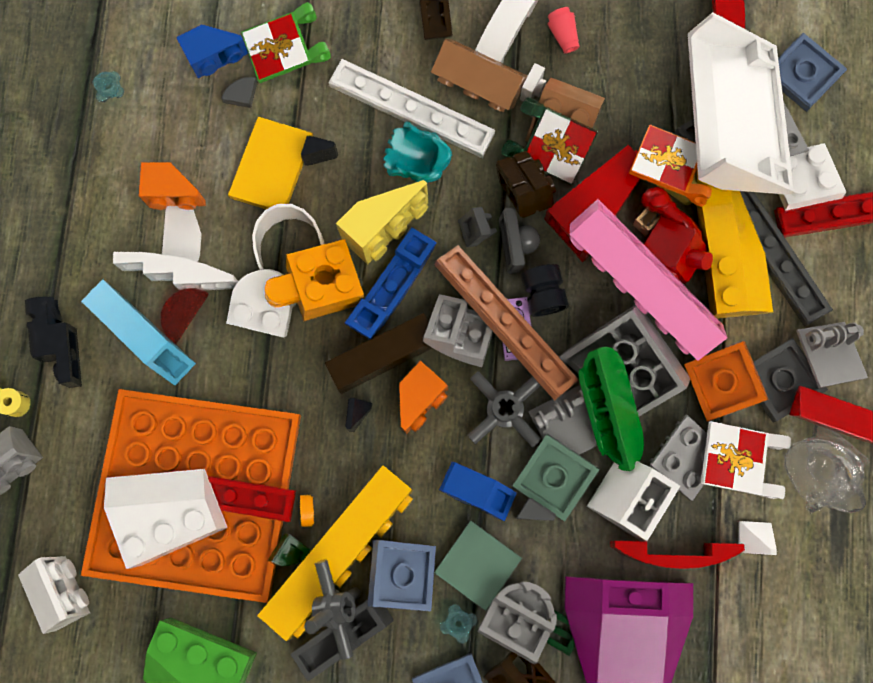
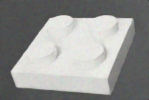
(813, 179)

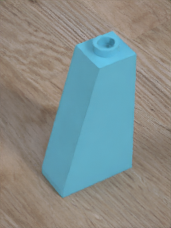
(138, 333)

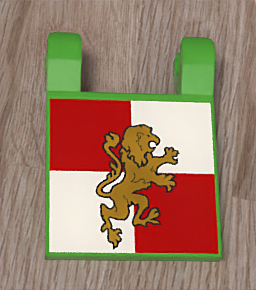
(280, 47)

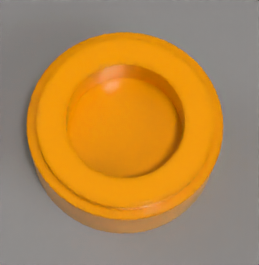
(306, 510)

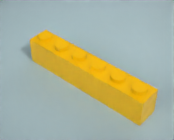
(341, 547)

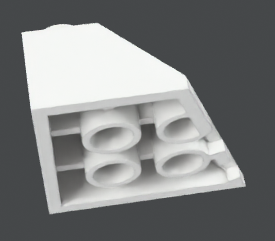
(160, 513)

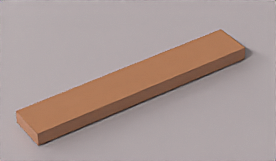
(506, 322)

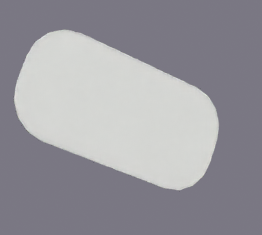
(181, 234)

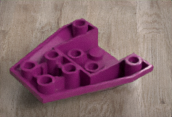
(628, 627)

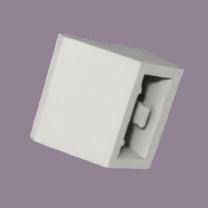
(634, 499)
(54, 592)

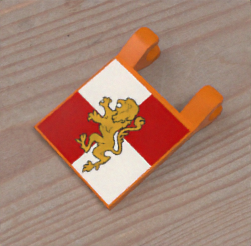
(670, 163)

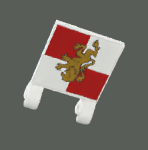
(738, 458)

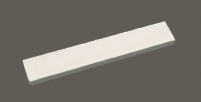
(412, 108)

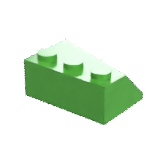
(194, 656)

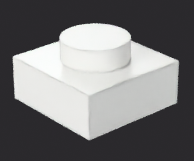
(534, 83)

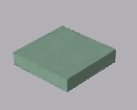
(556, 477)
(478, 565)

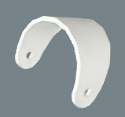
(274, 215)

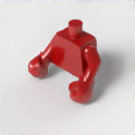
(676, 237)

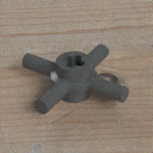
(495, 419)
(333, 610)

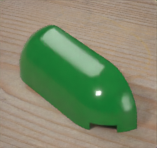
(612, 407)

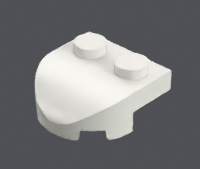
(252, 311)

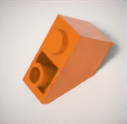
(166, 186)
(418, 394)

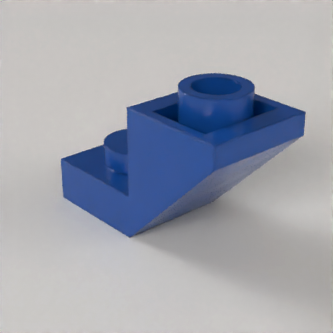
(478, 491)

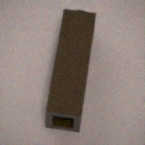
(379, 354)

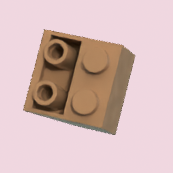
(569, 101)

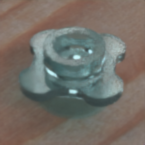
(104, 79)
(449, 626)

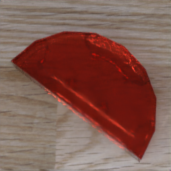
(180, 311)

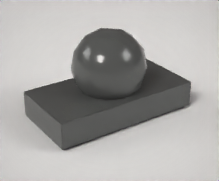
(516, 240)

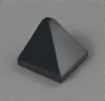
(356, 412)

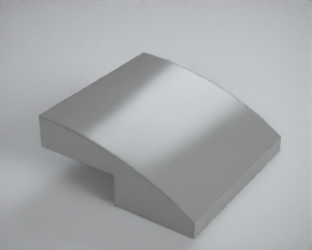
(458, 331)

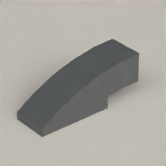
(322, 649)

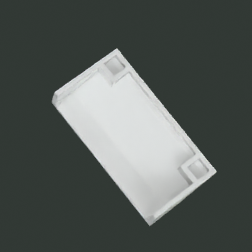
(738, 109)

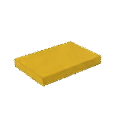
(269, 165)

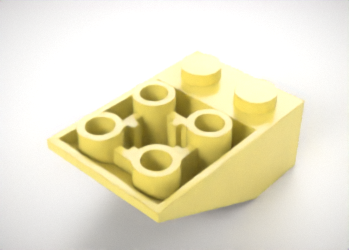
(381, 218)

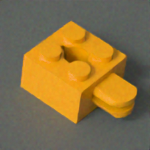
(318, 280)

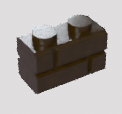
(525, 183)

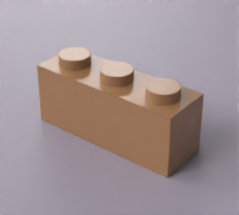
(478, 75)

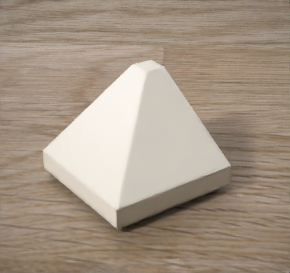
(757, 537)

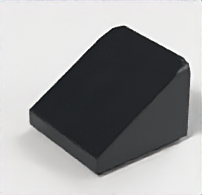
(318, 150)

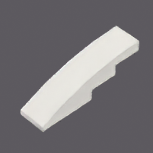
(182, 271)

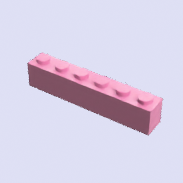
(647, 280)

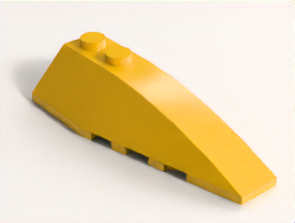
(739, 272)

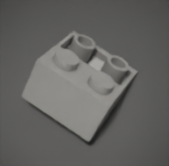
(17, 456)

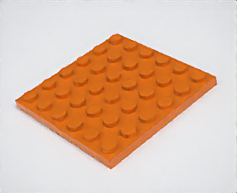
(185, 434)

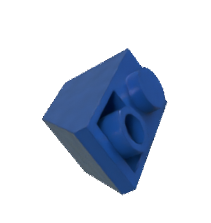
(211, 49)

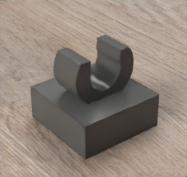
(475, 226)

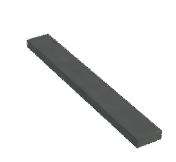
(781, 259)

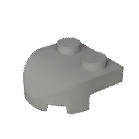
(520, 620)

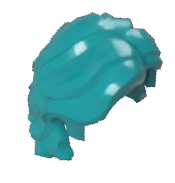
(416, 154)

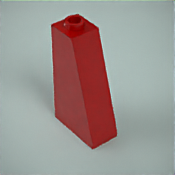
(608, 183)

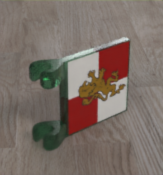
(555, 141)

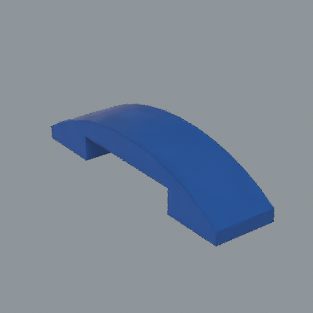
(392, 284)

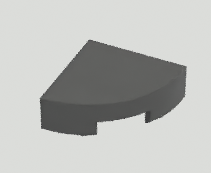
(241, 92)

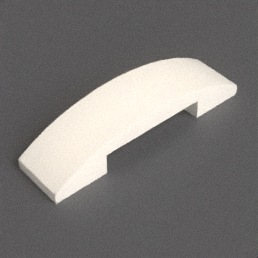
(504, 27)

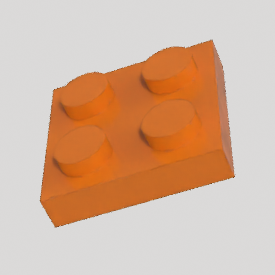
(726, 381)

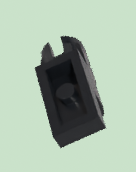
(53, 340)

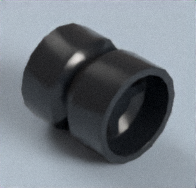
(545, 290)

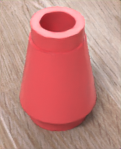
(564, 29)

